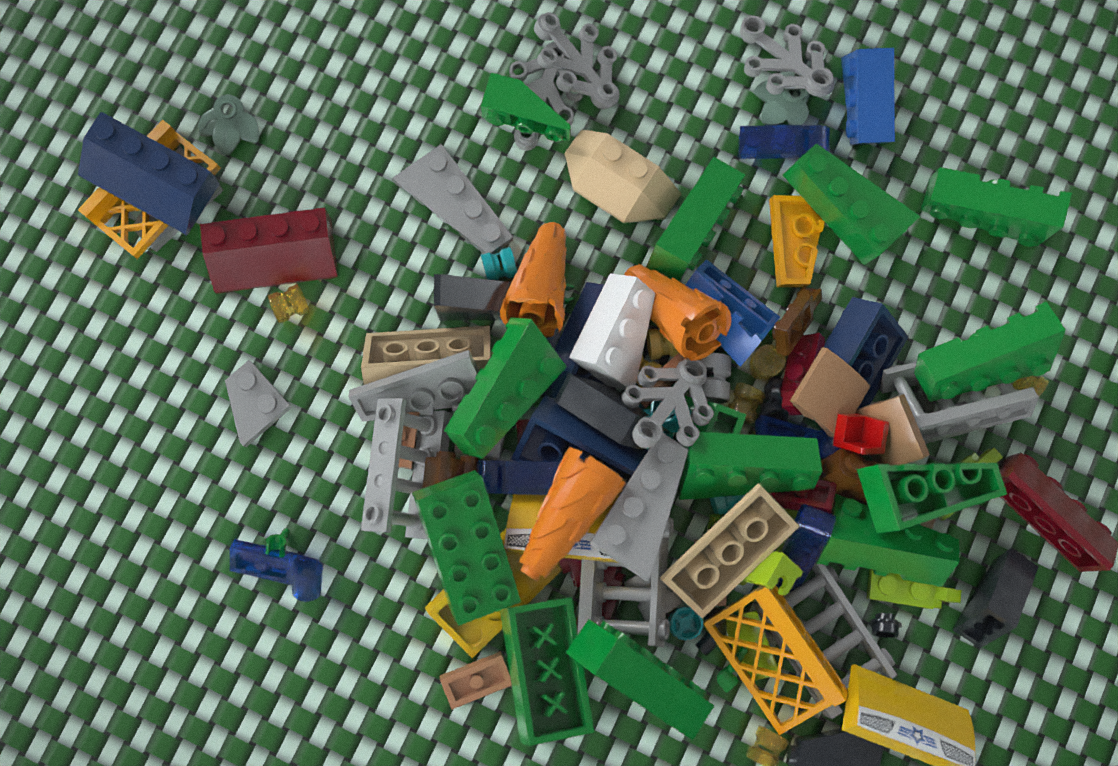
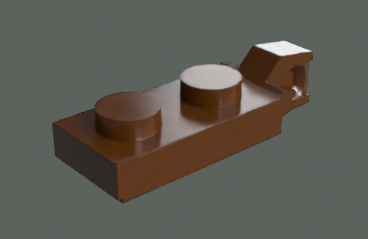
(796, 320)

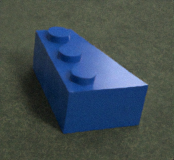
(869, 95)
(749, 316)

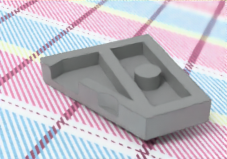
(253, 402)

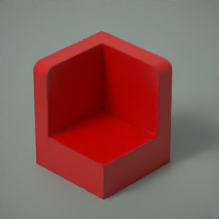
(861, 433)

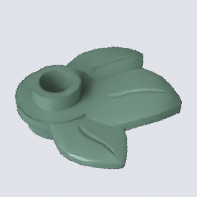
(783, 106)
(228, 128)

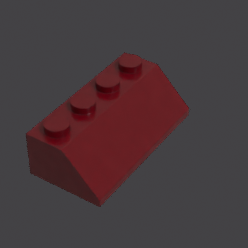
(269, 250)
(1057, 516)

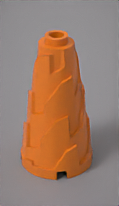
(540, 282)
(684, 315)
(571, 507)

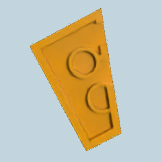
(794, 239)

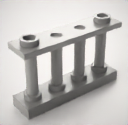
(962, 419)
(384, 464)
(827, 578)
(595, 592)

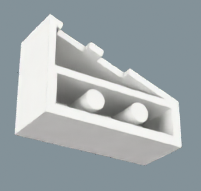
(616, 332)

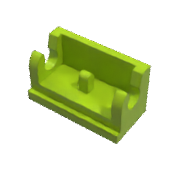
(768, 572)

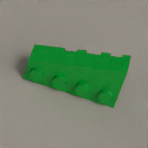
(850, 203)
(996, 206)
(696, 219)
(993, 356)
(505, 389)
(737, 462)
(918, 493)
(913, 552)

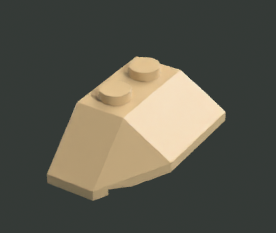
(619, 178)

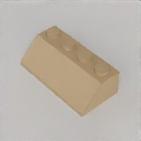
(403, 350)
(729, 551)

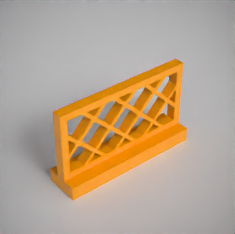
(103, 205)
(802, 647)

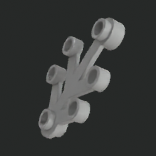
(815, 80)
(599, 88)
(545, 90)
(689, 376)

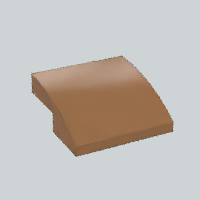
(829, 390)
(904, 438)

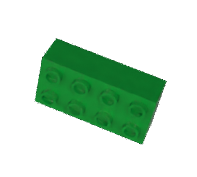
(466, 547)
(641, 677)
(545, 680)

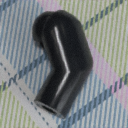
(707, 643)

